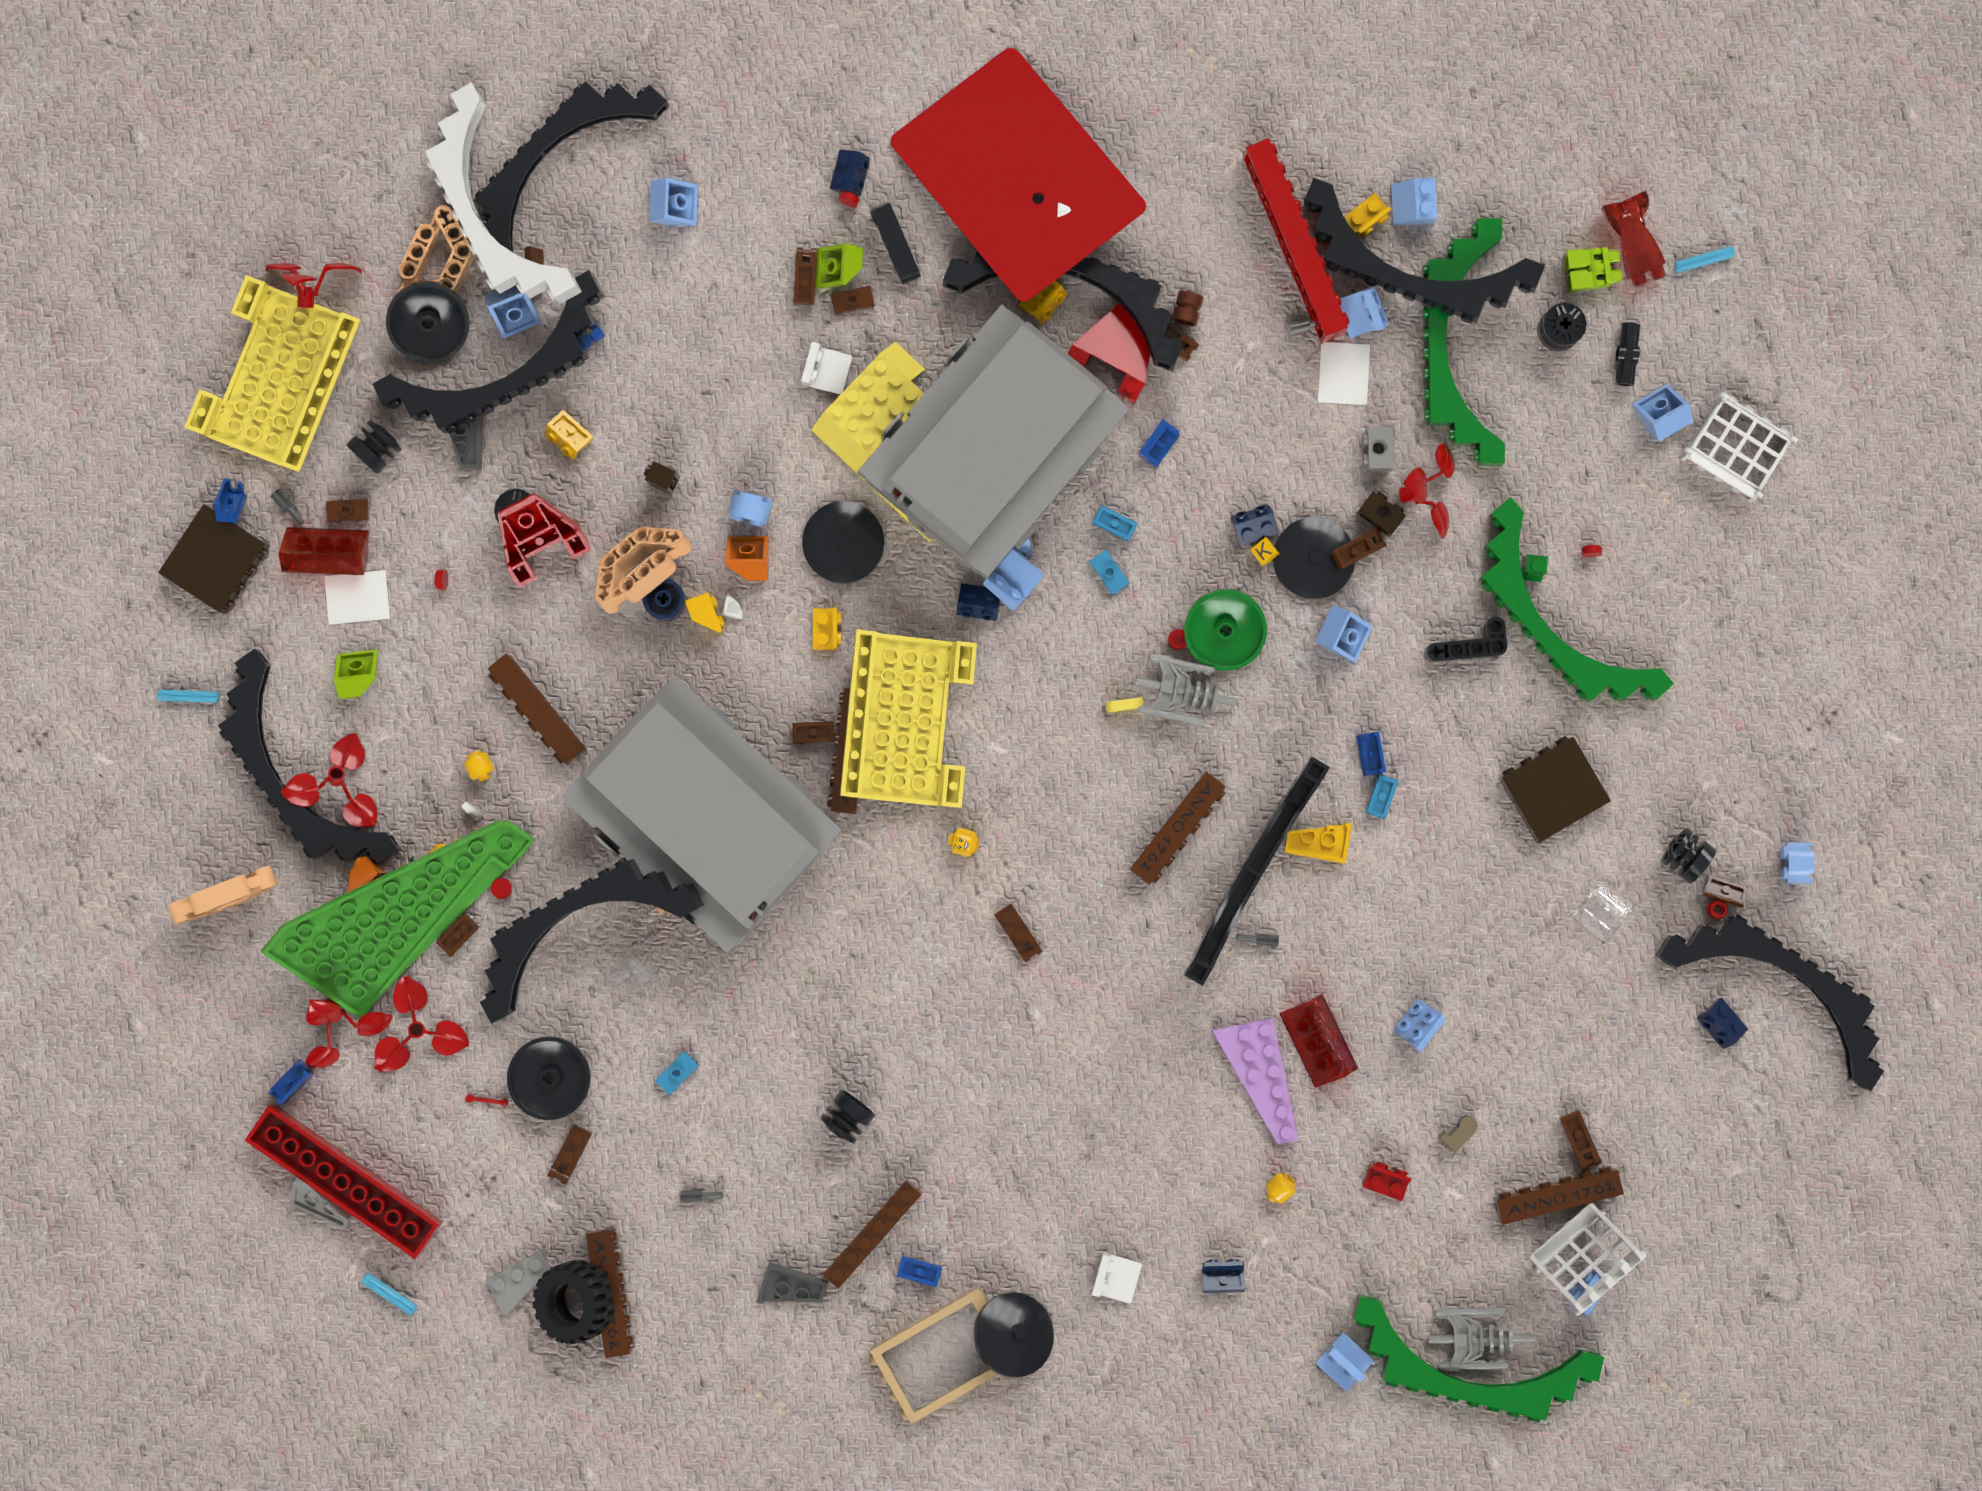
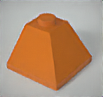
(748, 556)
(364, 872)

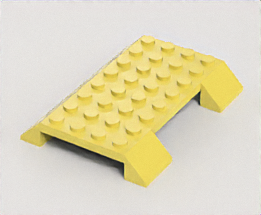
(279, 378)
(868, 406)
(900, 719)

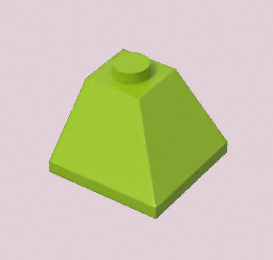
(837, 264)
(355, 672)

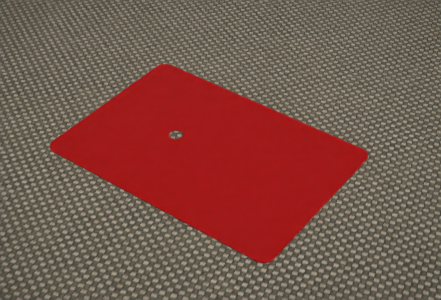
(996, 147)

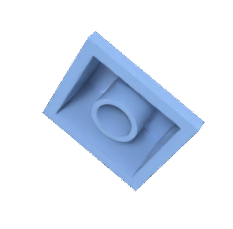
(673, 202)
(1414, 202)
(512, 311)
(1663, 412)
(1343, 633)

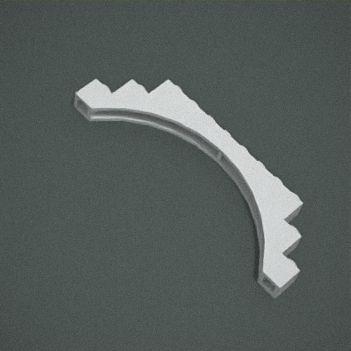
(451, 166)

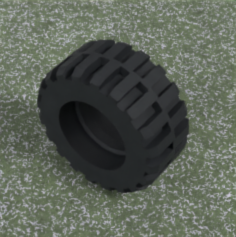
(551, 1304)

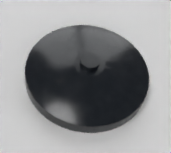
(427, 321)
(843, 542)
(1306, 558)
(548, 1078)
(1013, 1335)

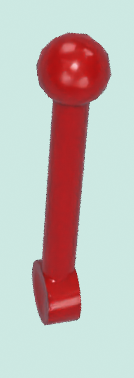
(470, 1098)

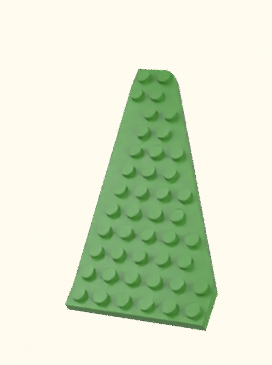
(375, 932)

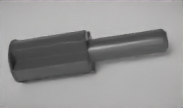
(286, 505)
(1260, 939)
(698, 1195)

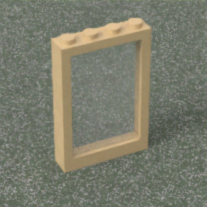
(933, 1358)

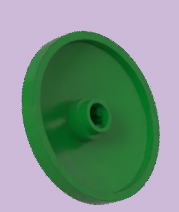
(1225, 629)

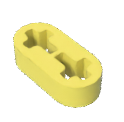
(1124, 705)

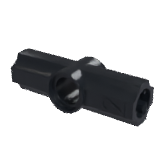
(1627, 354)

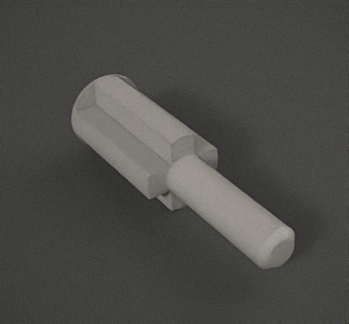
(1299, 326)

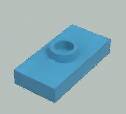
(1114, 523)
(1109, 572)
(1381, 796)
(677, 1072)

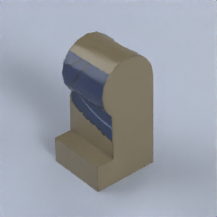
(1460, 1134)

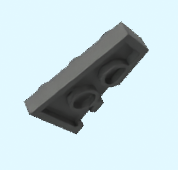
(468, 444)
(791, 1285)

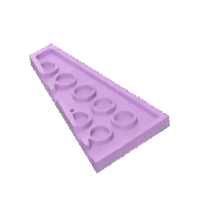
(1258, 1063)

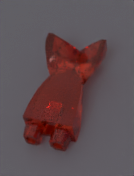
(1638, 246)

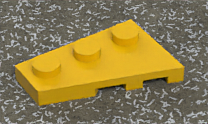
(1322, 843)

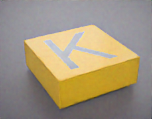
(1264, 551)

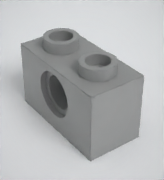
(1384, 437)

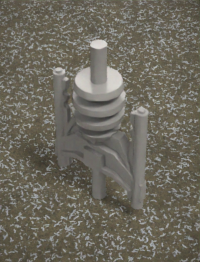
(1176, 689)
(1470, 1338)

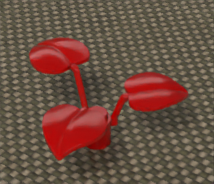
(305, 294)
(1416, 488)
(346, 753)
(328, 1011)
(447, 1039)

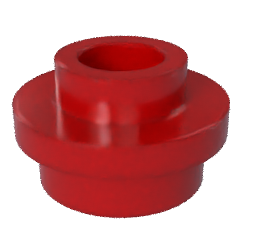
(1723, 909)

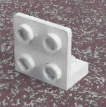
(826, 369)
(1116, 1277)

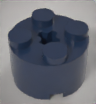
(671, 609)

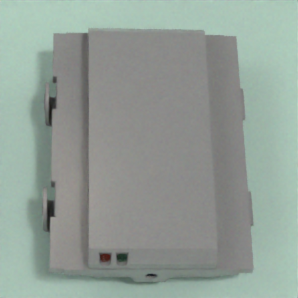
(993, 441)
(704, 809)

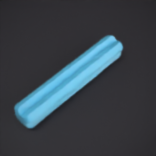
(1704, 259)
(188, 696)
(389, 1294)

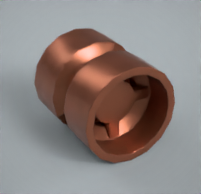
(1187, 308)

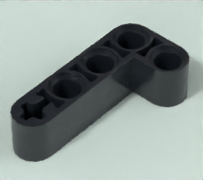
(895, 242)
(1465, 645)

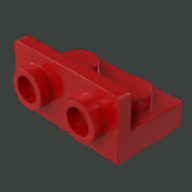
(1385, 1181)

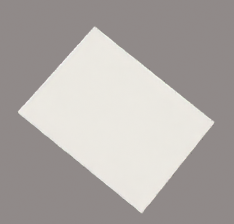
(1344, 373)
(357, 597)

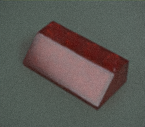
(324, 551)
(1318, 1040)

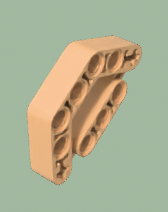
(428, 245)
(612, 583)
(223, 895)

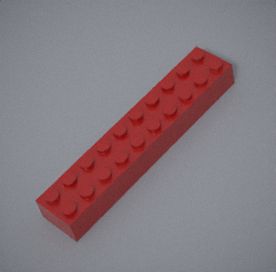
(1295, 240)
(343, 1181)

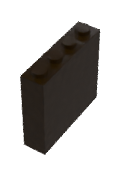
(214, 560)
(1554, 788)

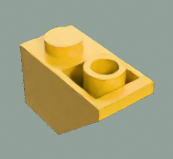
(704, 613)

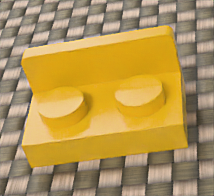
(1367, 215)
(1045, 302)
(567, 434)
(826, 628)

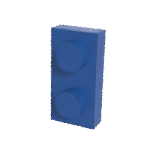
(919, 1271)

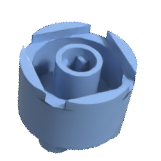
(751, 507)
(1798, 863)

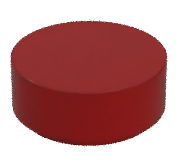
(849, 199)
(1591, 551)
(441, 579)
(1177, 639)
(501, 888)

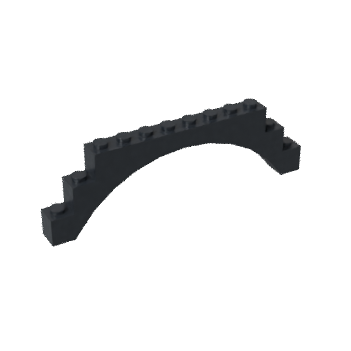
(578, 112)
(1128, 289)
(1456, 298)
(556, 356)
(246, 736)
(1253, 869)
(520, 940)
(1844, 1006)

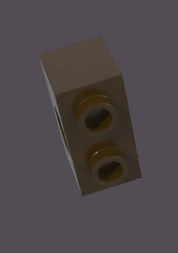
(661, 477)
(1369, 513)

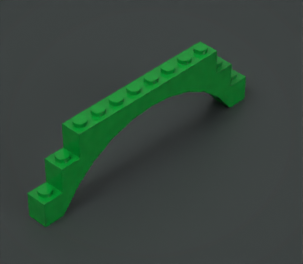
(1444, 401)
(1508, 587)
(1525, 1397)

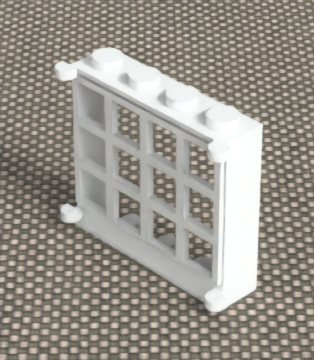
(1722, 472)
(1566, 1236)

